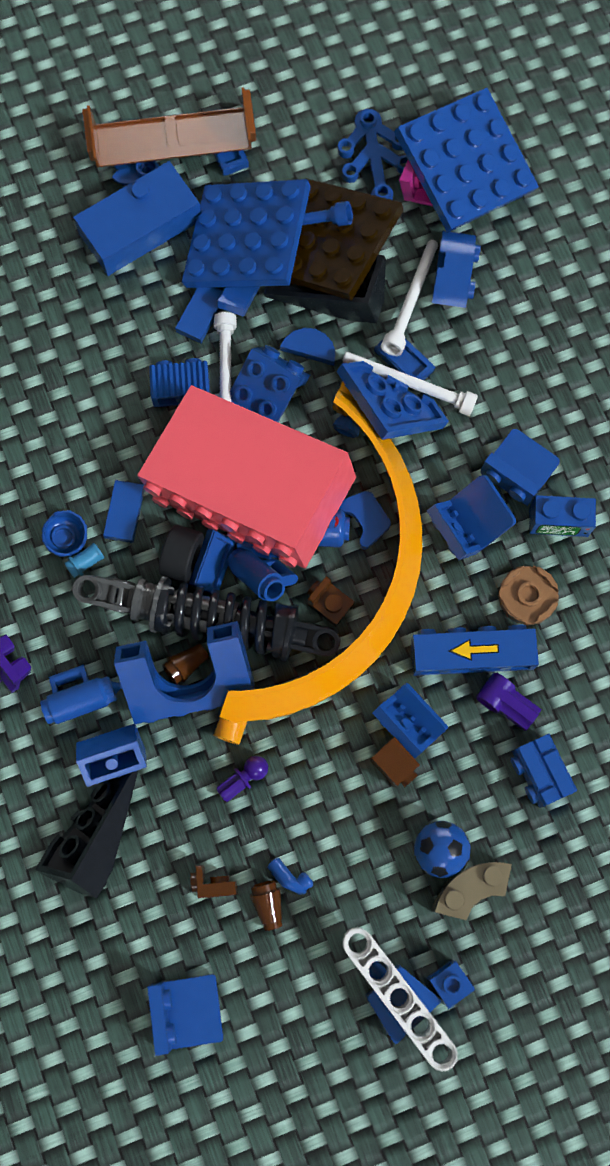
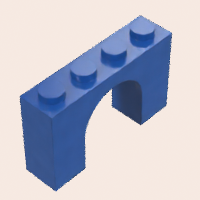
(155, 698)

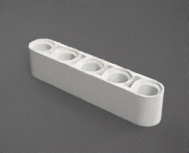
(411, 1009)

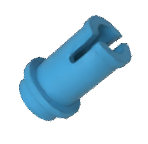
(83, 560)

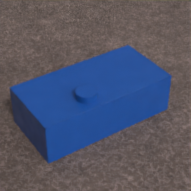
(138, 218)

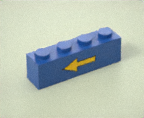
(474, 651)

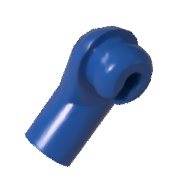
(287, 880)

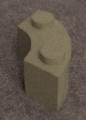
(471, 886)

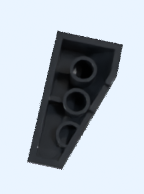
(89, 848)

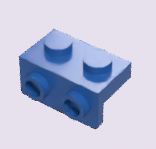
(410, 720)

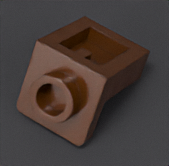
(329, 601)
(219, 885)

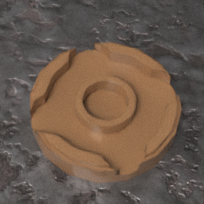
(528, 595)

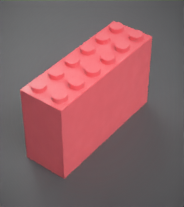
(248, 476)

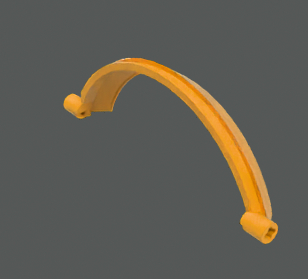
(364, 651)

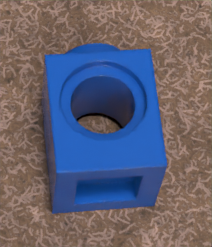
(450, 983)

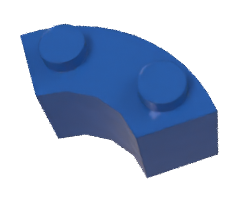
(454, 269)

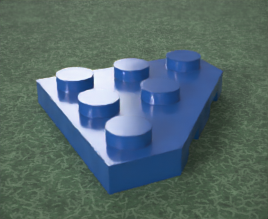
(389, 404)

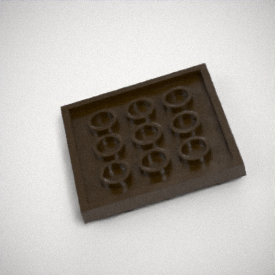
(336, 256)

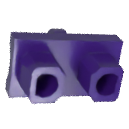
(11, 673)

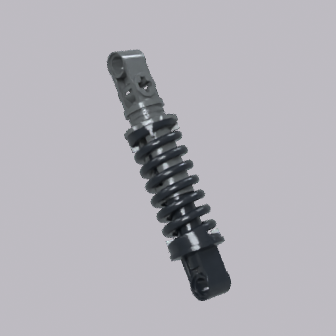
(154, 601)

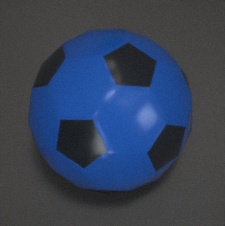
(442, 849)

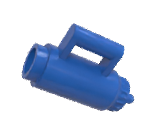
(261, 576)
(78, 699)

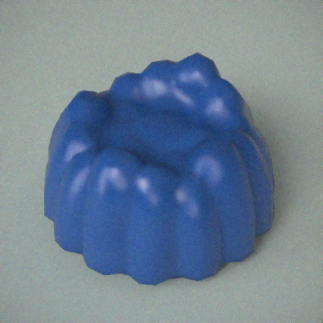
(346, 426)

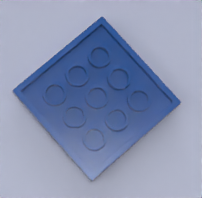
(466, 159)
(247, 234)

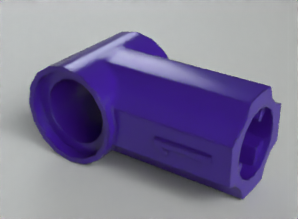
(501, 697)

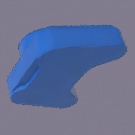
(368, 516)

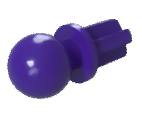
(254, 768)

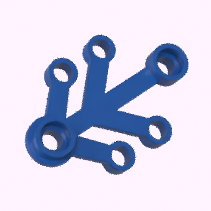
(372, 151)

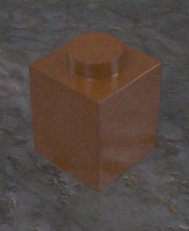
(395, 763)

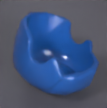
(64, 533)

